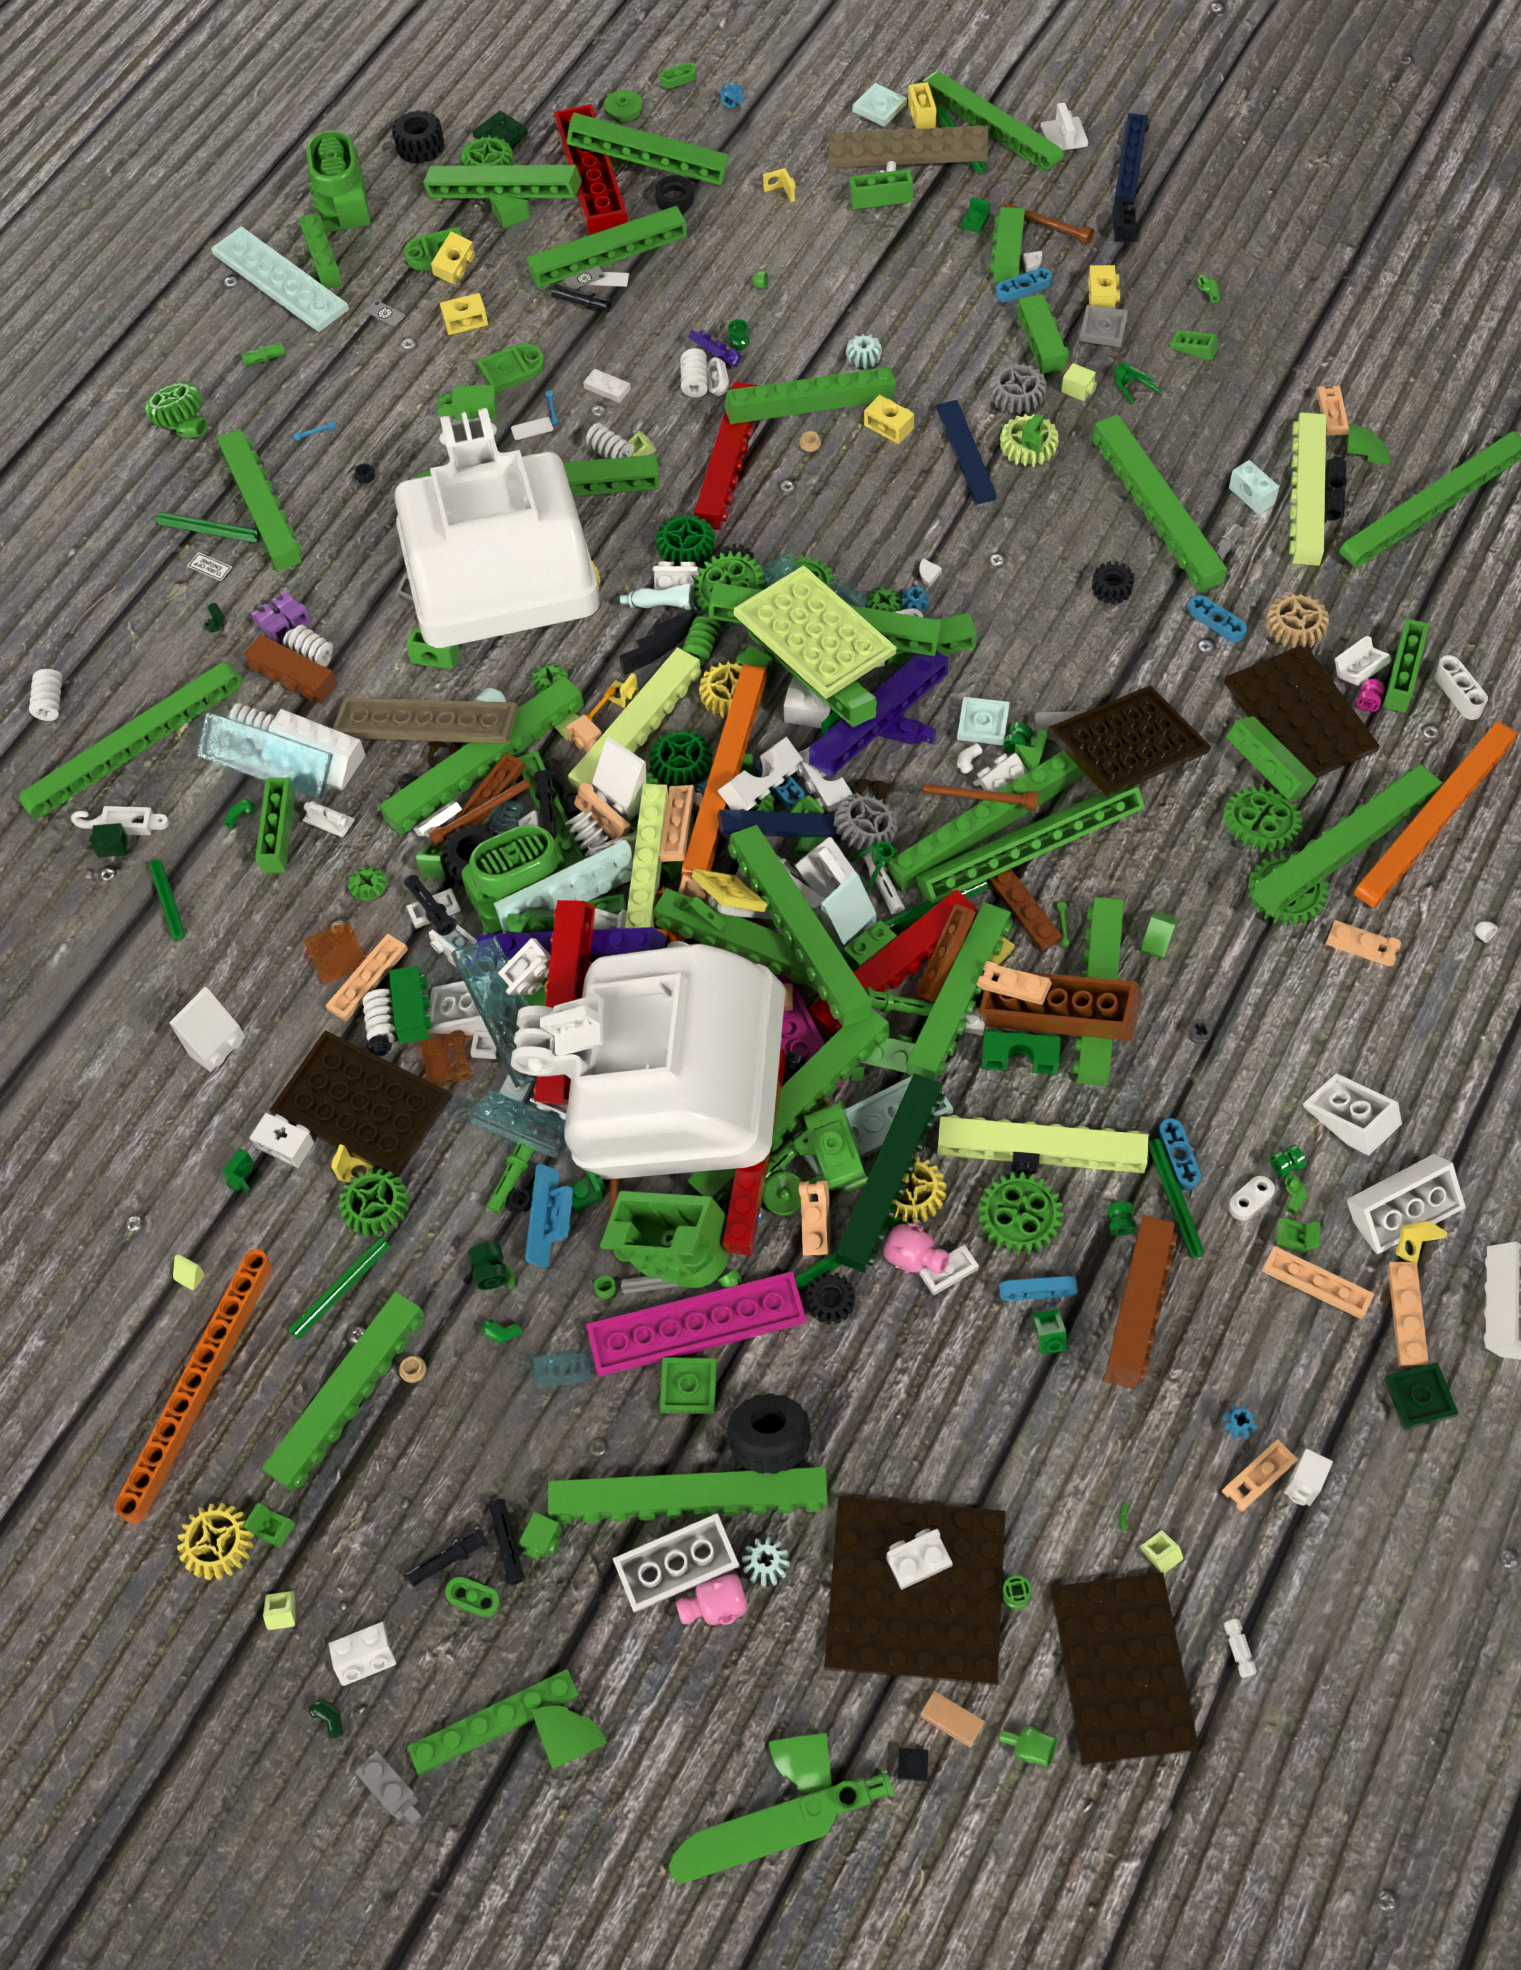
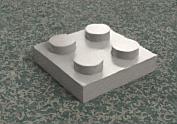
(1103, 326)

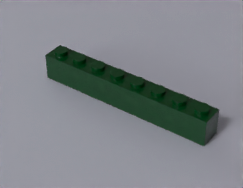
(889, 1174)

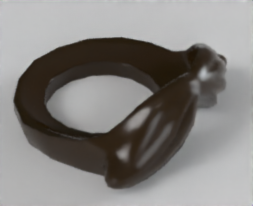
(434, 746)
(881, 786)

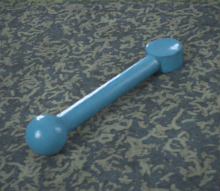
(549, 395)
(331, 425)

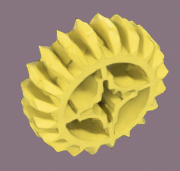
(715, 687)
(931, 1185)
(193, 1550)

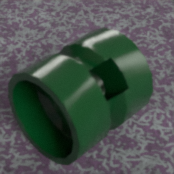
(487, 1265)

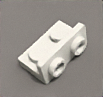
(918, 1558)

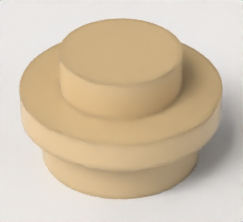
(810, 441)
(412, 1369)

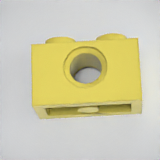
(922, 106)
(453, 247)
(1102, 286)
(463, 313)
(889, 419)

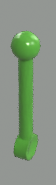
(1061, 907)

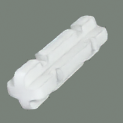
(1240, 1648)

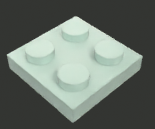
(879, 104)
(983, 721)

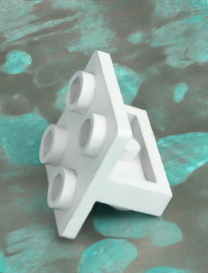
(1065, 130)
(668, 575)
(824, 868)
(526, 969)
(575, 1025)

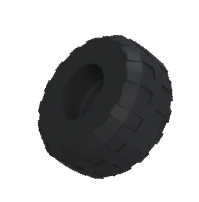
(769, 1451)

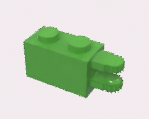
(468, 400)

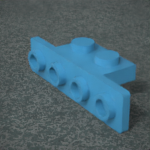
(548, 1215)

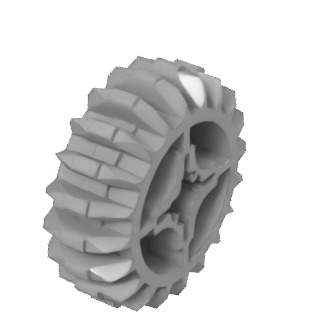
(1017, 388)
(868, 816)

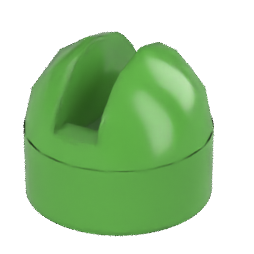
(761, 280)
(730, 1279)
(605, 1287)

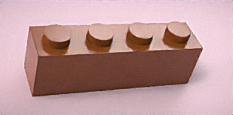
(290, 669)

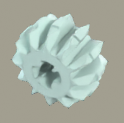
(863, 351)
(758, 1569)

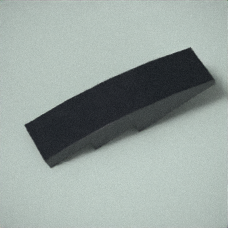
(665, 637)

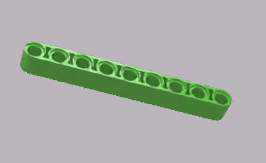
(1000, 125)

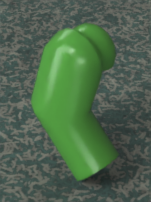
(1209, 286)
(1296, 1192)

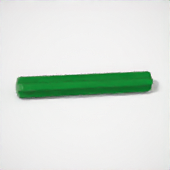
(167, 899)

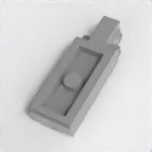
(389, 1788)

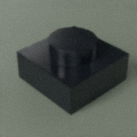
(1025, 1162)
(913, 1764)

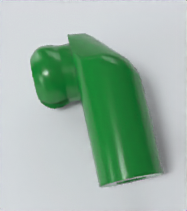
(235, 811)
(499, 1333)

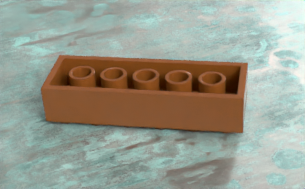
(1071, 1008)
(1141, 1303)

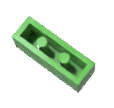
(881, 189)

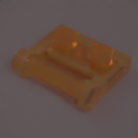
(438, 1062)

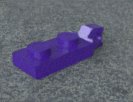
(715, 347)
(909, 731)

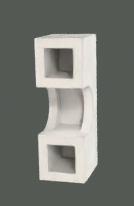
(827, 793)

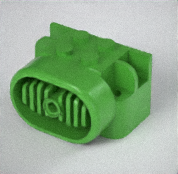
(337, 181)
(507, 866)
(669, 1236)

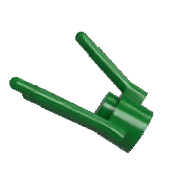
(1127, 374)
(881, 855)

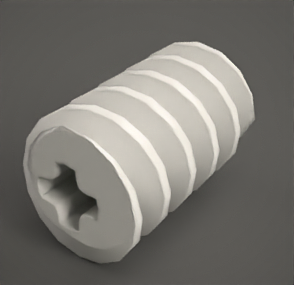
(694, 372)
(607, 443)
(309, 645)
(45, 694)
(251, 717)
(586, 831)
(379, 1014)

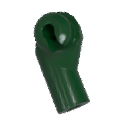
(217, 618)
(330, 1714)

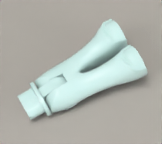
(679, 596)

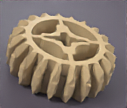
(1299, 616)

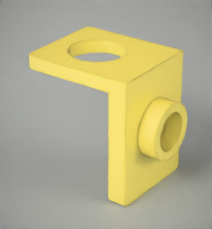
(783, 181)
(627, 691)
(344, 1164)
(1416, 1234)

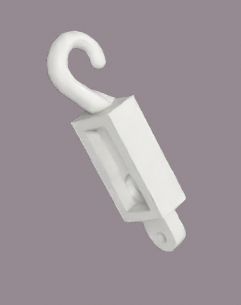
(125, 816)

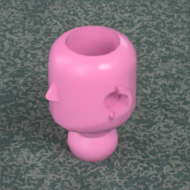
(913, 1250)
(717, 1600)

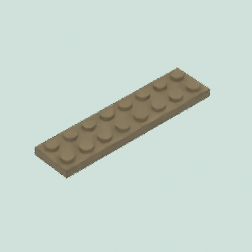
(908, 146)
(427, 720)

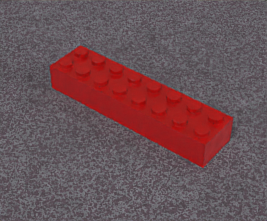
(599, 190)

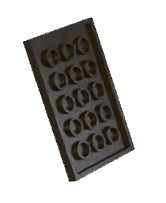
(1303, 710)
(1128, 740)
(361, 1103)
(1123, 1669)

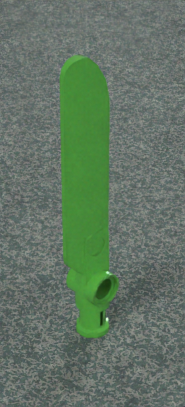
(771, 1829)

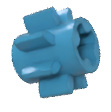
(732, 95)
(915, 599)
(1232, 1426)

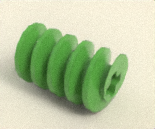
(702, 638)

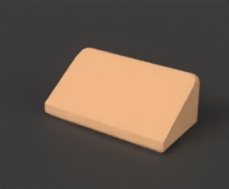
(952, 1719)

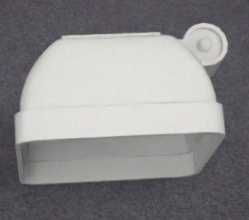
(492, 540)
(680, 1064)

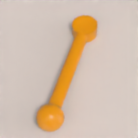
(611, 691)

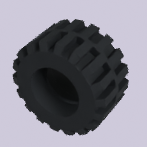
(418, 136)
(462, 845)

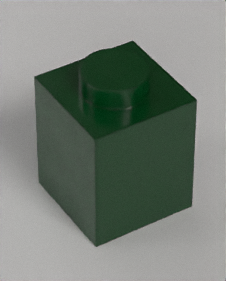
(109, 840)

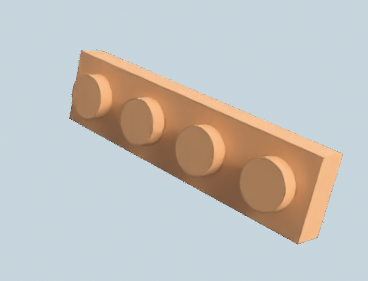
(676, 823)
(366, 977)
(1318, 1282)
(1407, 1314)

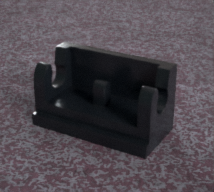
(1124, 220)

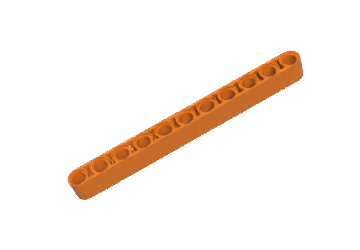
(725, 767)
(1435, 814)
(195, 1396)

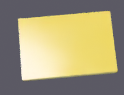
(729, 890)

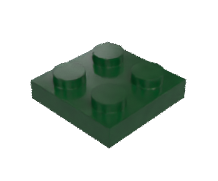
(503, 127)
(1421, 1396)

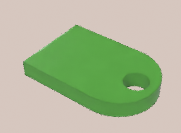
(427, 248)
(511, 366)

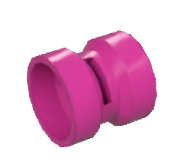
(1370, 695)

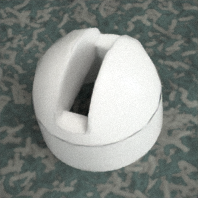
(1485, 930)

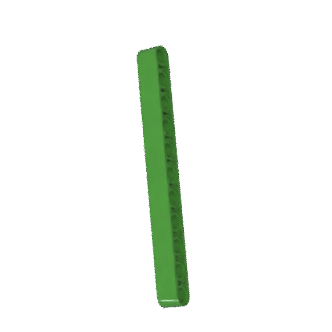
(1432, 500)
(130, 740)

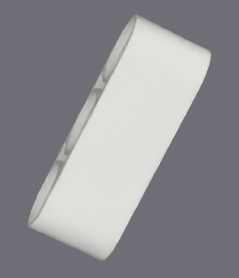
(1460, 687)

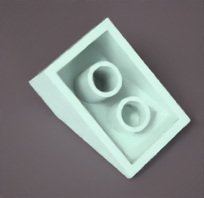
(847, 912)

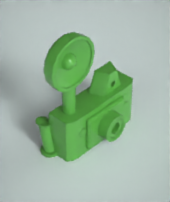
(837, 1151)

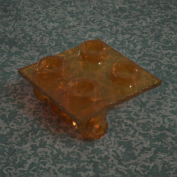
(335, 952)

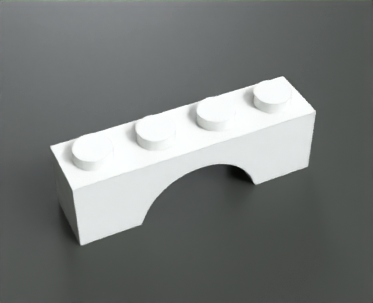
(745, 788)

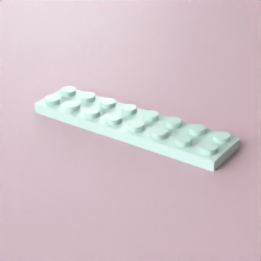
(280, 279)

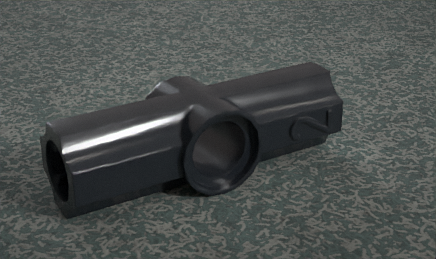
(1335, 488)

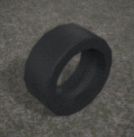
(674, 183)

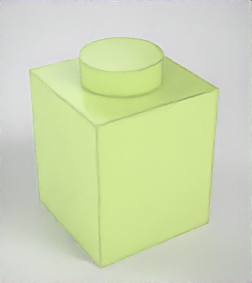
(1079, 382)

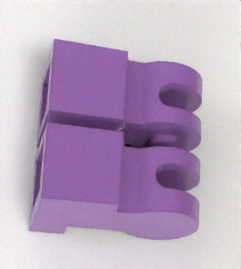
(289, 616)

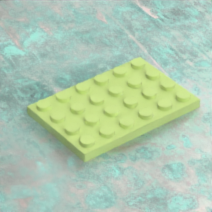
(815, 631)

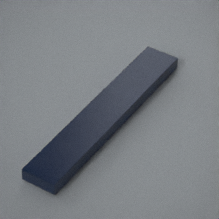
(1131, 156)
(966, 452)
(779, 823)

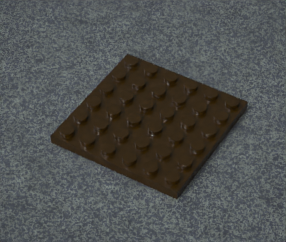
(933, 1628)

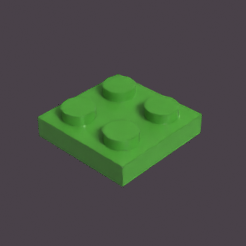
(688, 1385)

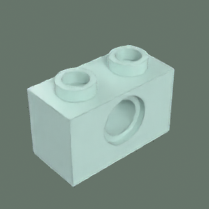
(1253, 487)

